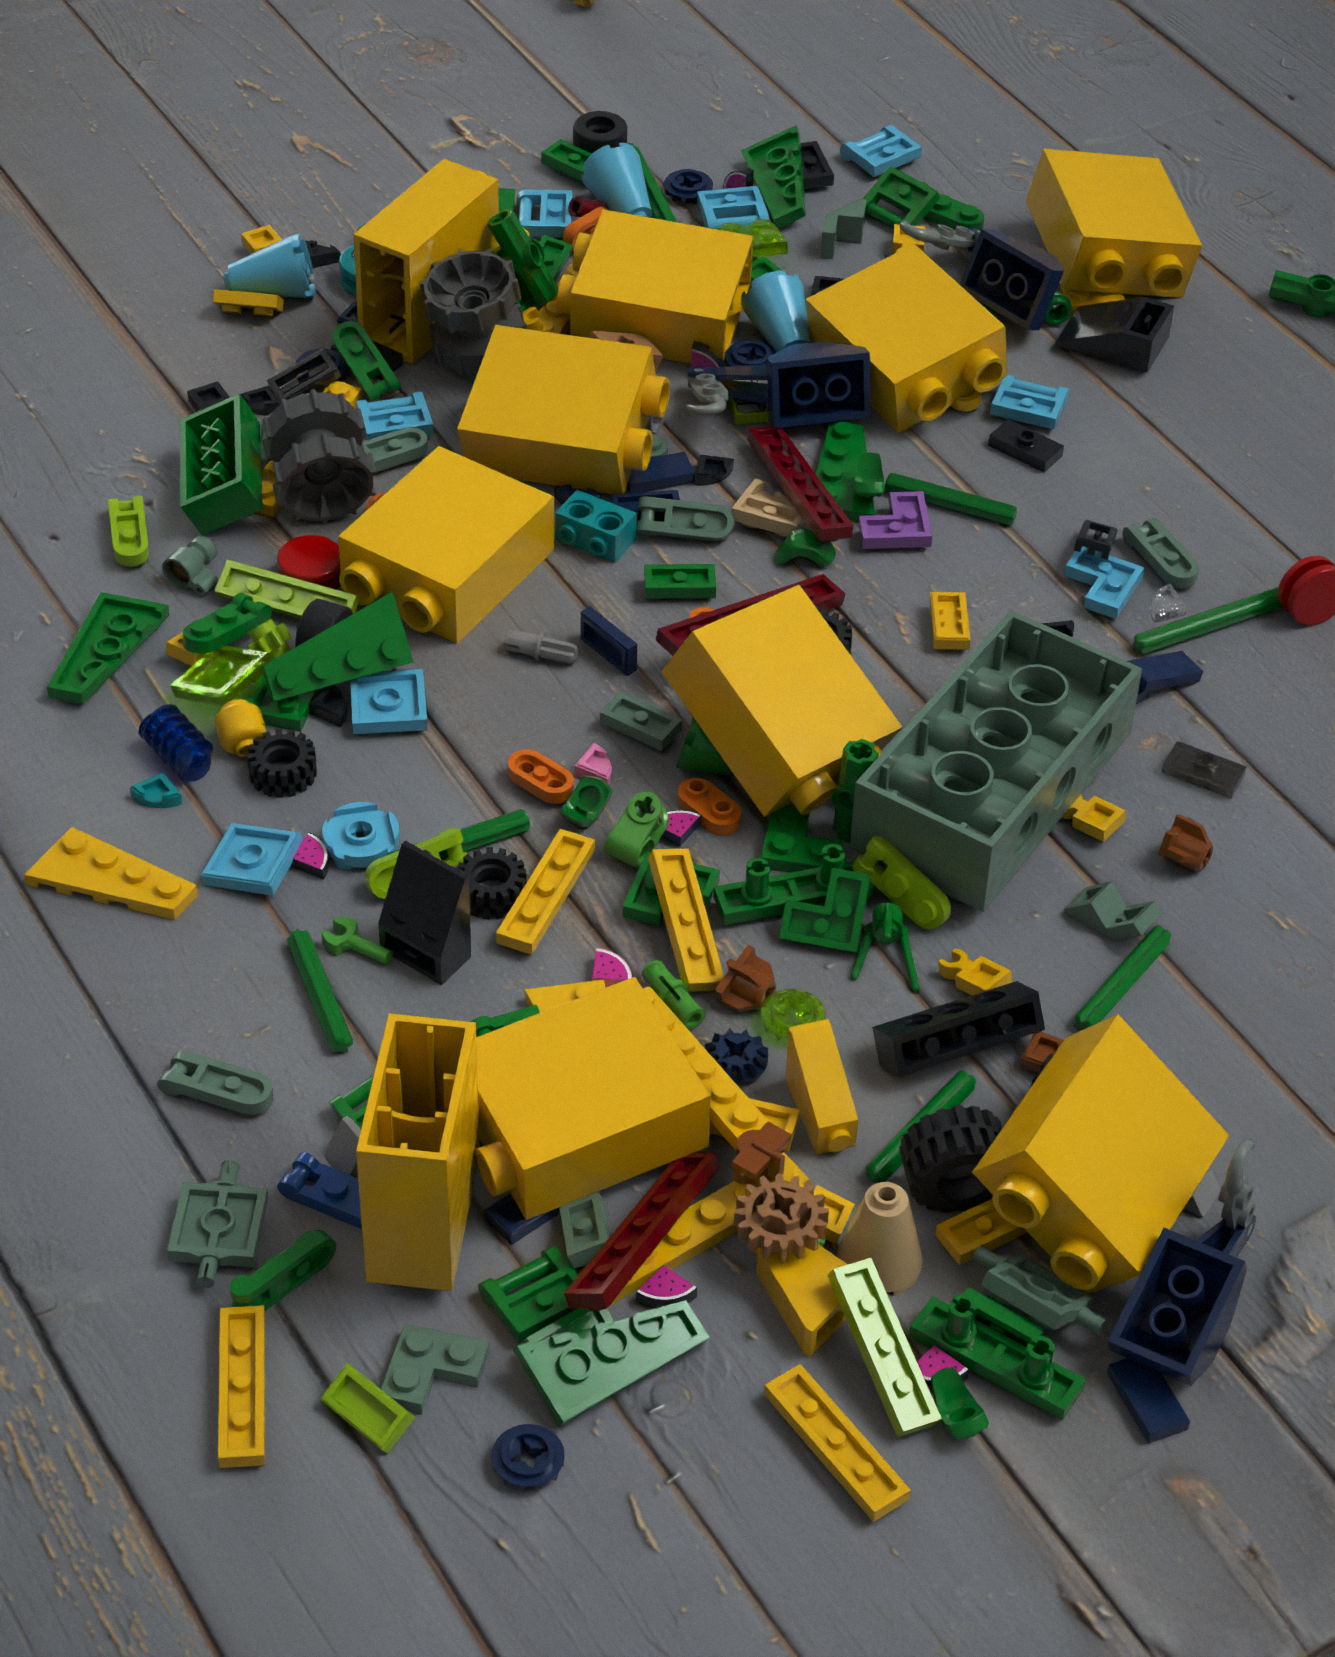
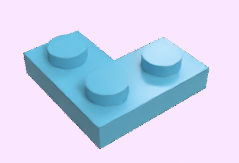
(1111, 580)

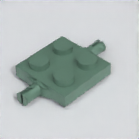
(218, 1224)
(1037, 1292)

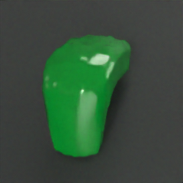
(869, 476)
(805, 544)
(587, 801)
(957, 1407)

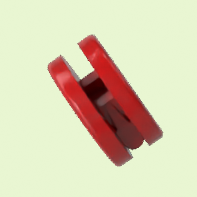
(311, 560)
(1309, 590)

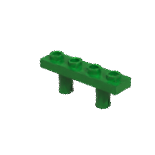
(766, 895)
(996, 1357)

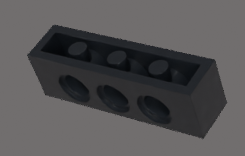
(958, 1028)

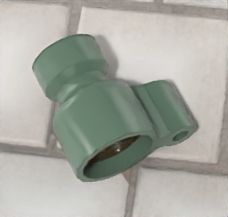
(187, 566)

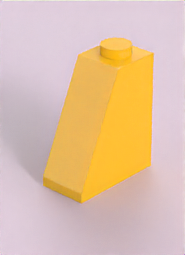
(820, 1087)
(803, 1294)

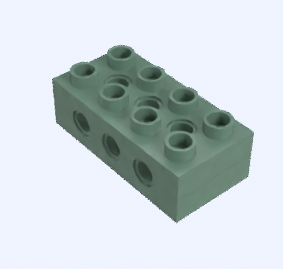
(997, 757)

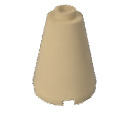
(887, 1234)

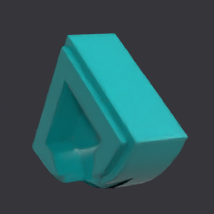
(156, 792)

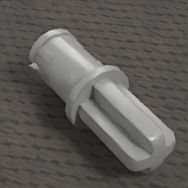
(540, 646)

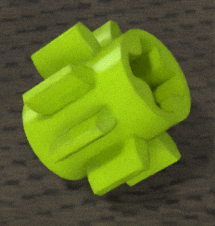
(270, 639)

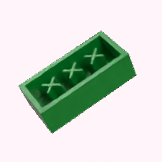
(220, 464)

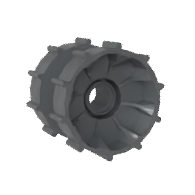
(466, 301)
(319, 456)

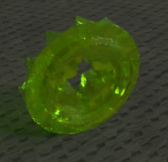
(778, 1005)

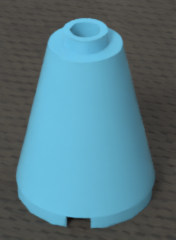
(618, 179)
(274, 270)
(778, 309)

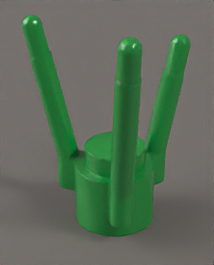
(887, 928)

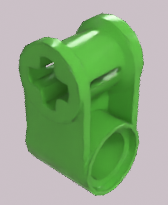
(637, 829)

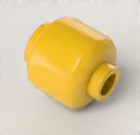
(238, 726)

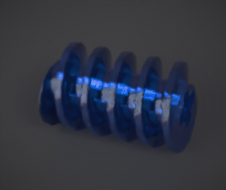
(177, 742)

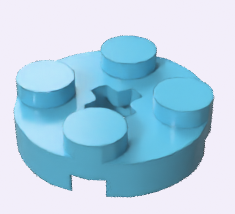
(351, 851)

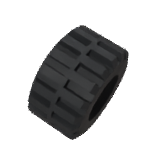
(944, 1152)

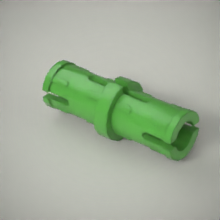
(686, 1008)

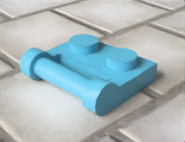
(881, 151)
(731, 202)
(553, 211)
(1029, 402)
(395, 414)

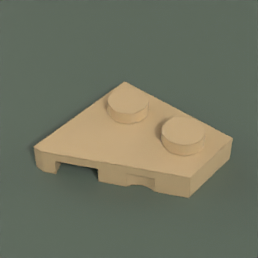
(762, 510)

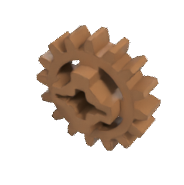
(781, 1217)

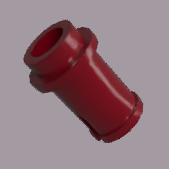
(579, 207)

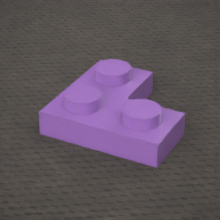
(904, 527)

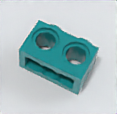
(595, 526)

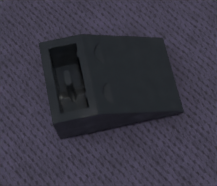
(1120, 331)
(427, 914)

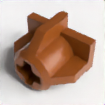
(1187, 844)
(746, 982)
(760, 1154)

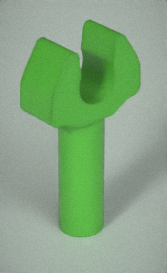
(350, 939)

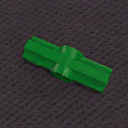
(526, 256)
(1313, 293)
(856, 759)

